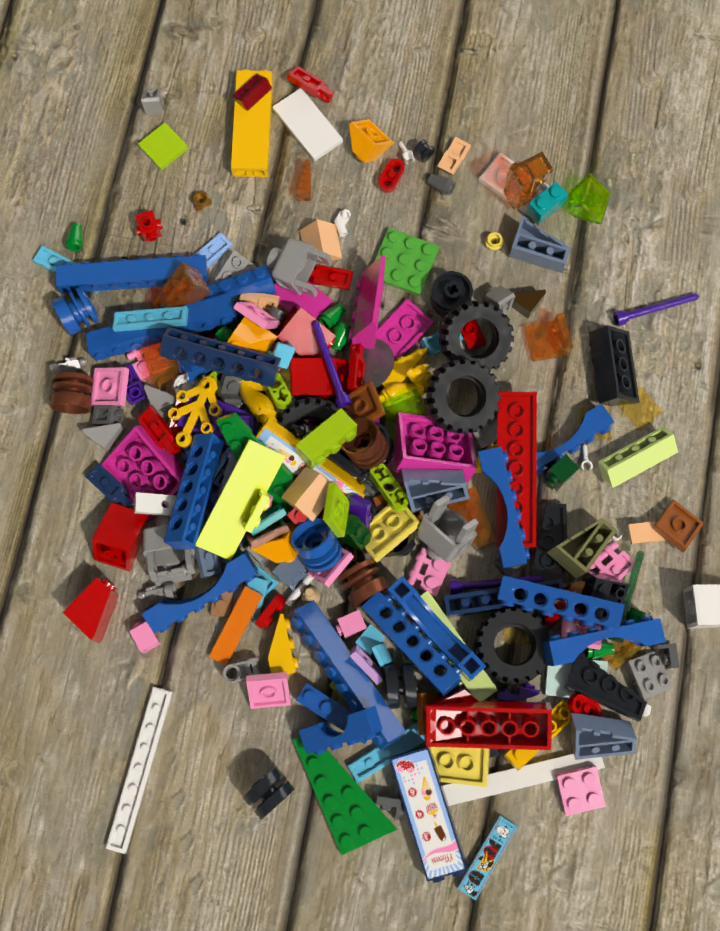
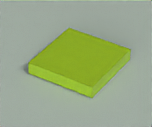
(163, 146)
(336, 510)

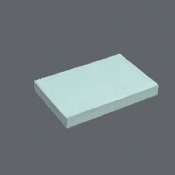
(557, 676)

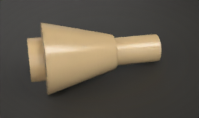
(310, 594)

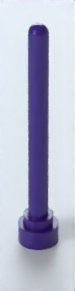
(620, 317)
(342, 399)
(457, 586)

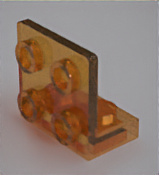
(549, 339)

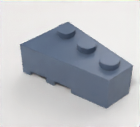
(538, 247)
(430, 485)
(291, 573)
(600, 736)

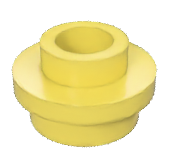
(494, 236)

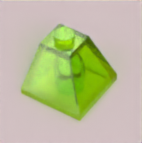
(588, 200)
(404, 403)

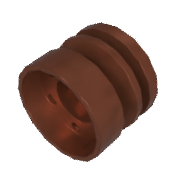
(72, 393)
(369, 445)
(362, 582)

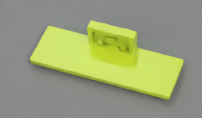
(241, 500)

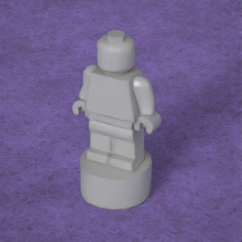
(70, 365)
(153, 593)

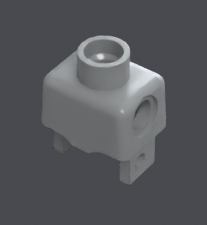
(295, 264)
(446, 531)
(161, 554)

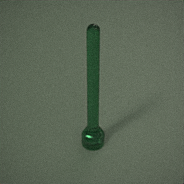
(632, 581)

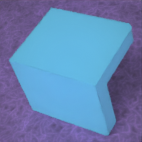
(283, 351)
(369, 639)

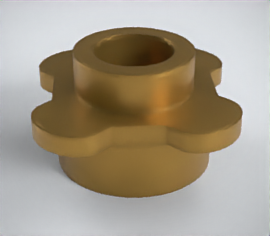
(201, 195)

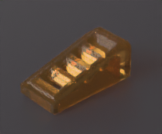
(303, 190)

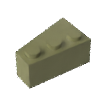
(583, 548)

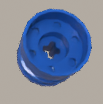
(75, 311)
(316, 545)

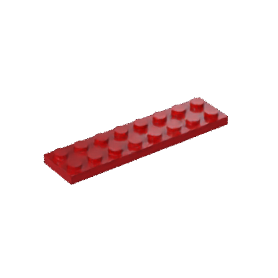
(519, 439)

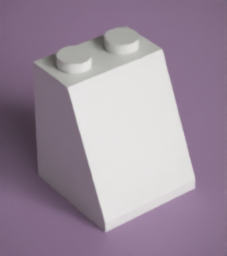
(702, 606)

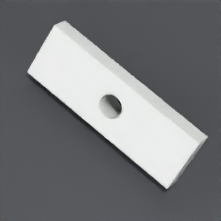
(151, 504)

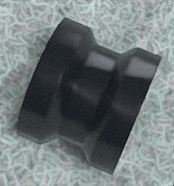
(423, 150)

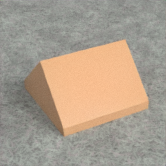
(323, 237)
(308, 493)

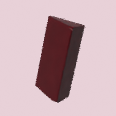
(252, 91)

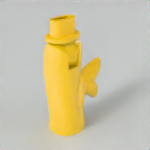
(419, 378)
(257, 402)

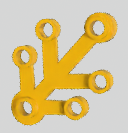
(197, 409)

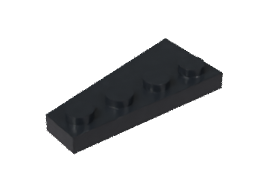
(551, 534)
(603, 688)

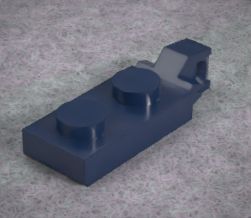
(109, 485)

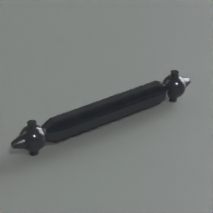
(338, 459)

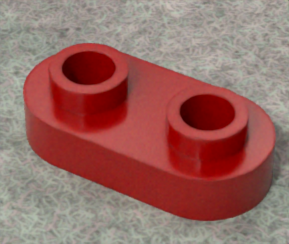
(390, 176)
(276, 605)
(548, 620)
(581, 704)

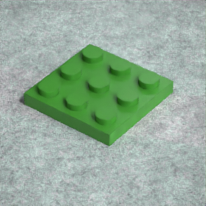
(407, 261)

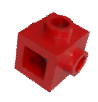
(148, 226)

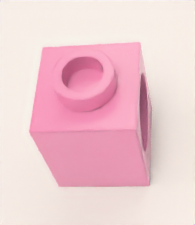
(351, 624)
(144, 637)

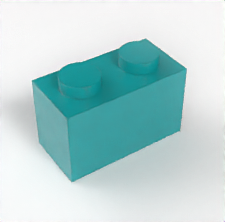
(547, 203)

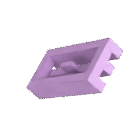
(367, 664)

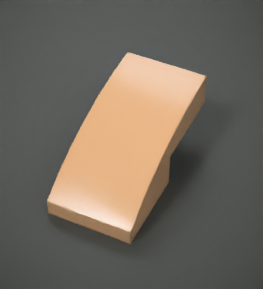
(454, 156)
(262, 300)
(643, 533)

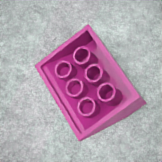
(368, 304)
(426, 446)
(144, 466)

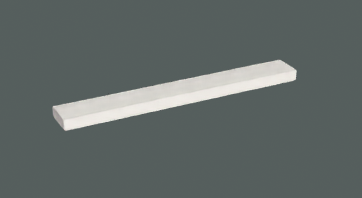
(139, 770)
(512, 779)

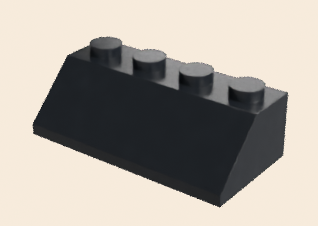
(613, 366)

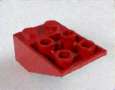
(311, 378)

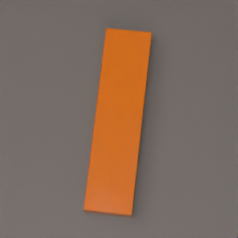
(236, 625)

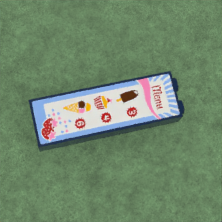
(428, 814)

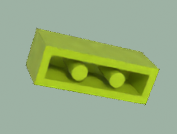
(326, 439)

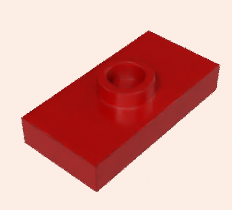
(472, 335)

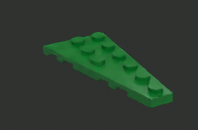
(237, 435)
(346, 806)

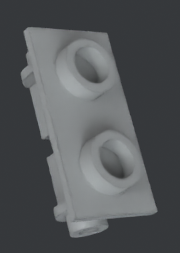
(172, 575)

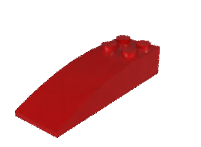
(490, 725)

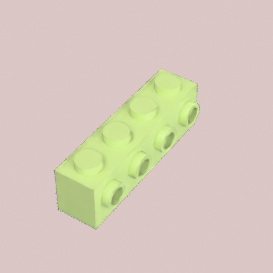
(637, 457)

